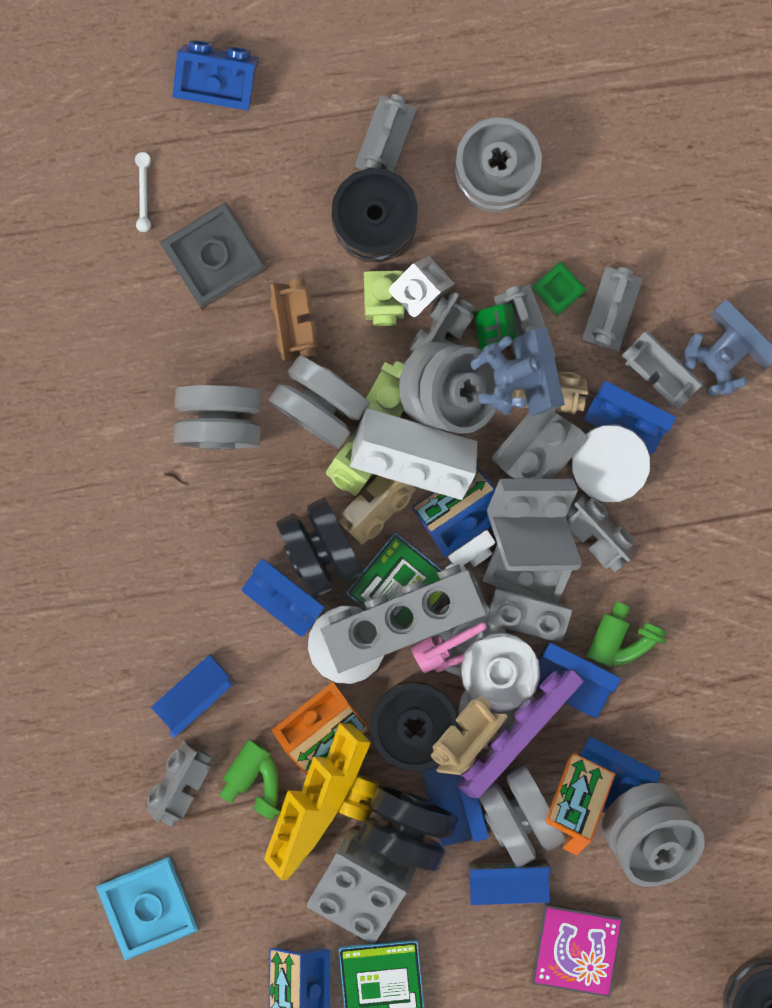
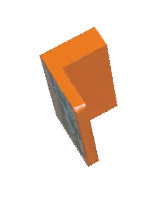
(313, 726)
(579, 801)

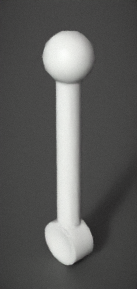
(143, 162)

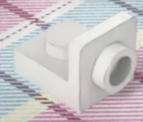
(421, 285)
(473, 551)

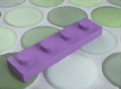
(530, 720)

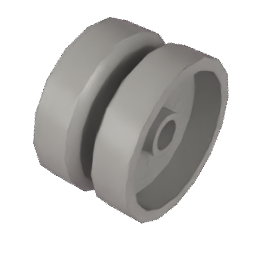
(500, 142)
(444, 390)
(322, 397)
(217, 415)
(520, 816)
(652, 835)

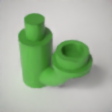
(610, 634)
(243, 771)

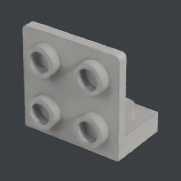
(533, 525)
(361, 888)

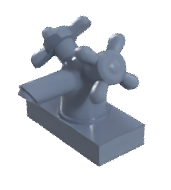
(737, 342)
(531, 371)

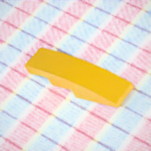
(310, 811)

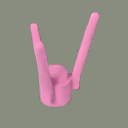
(432, 651)

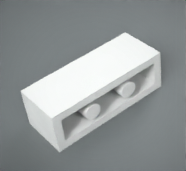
(414, 454)

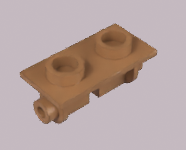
(288, 306)

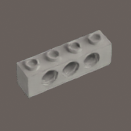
(351, 650)

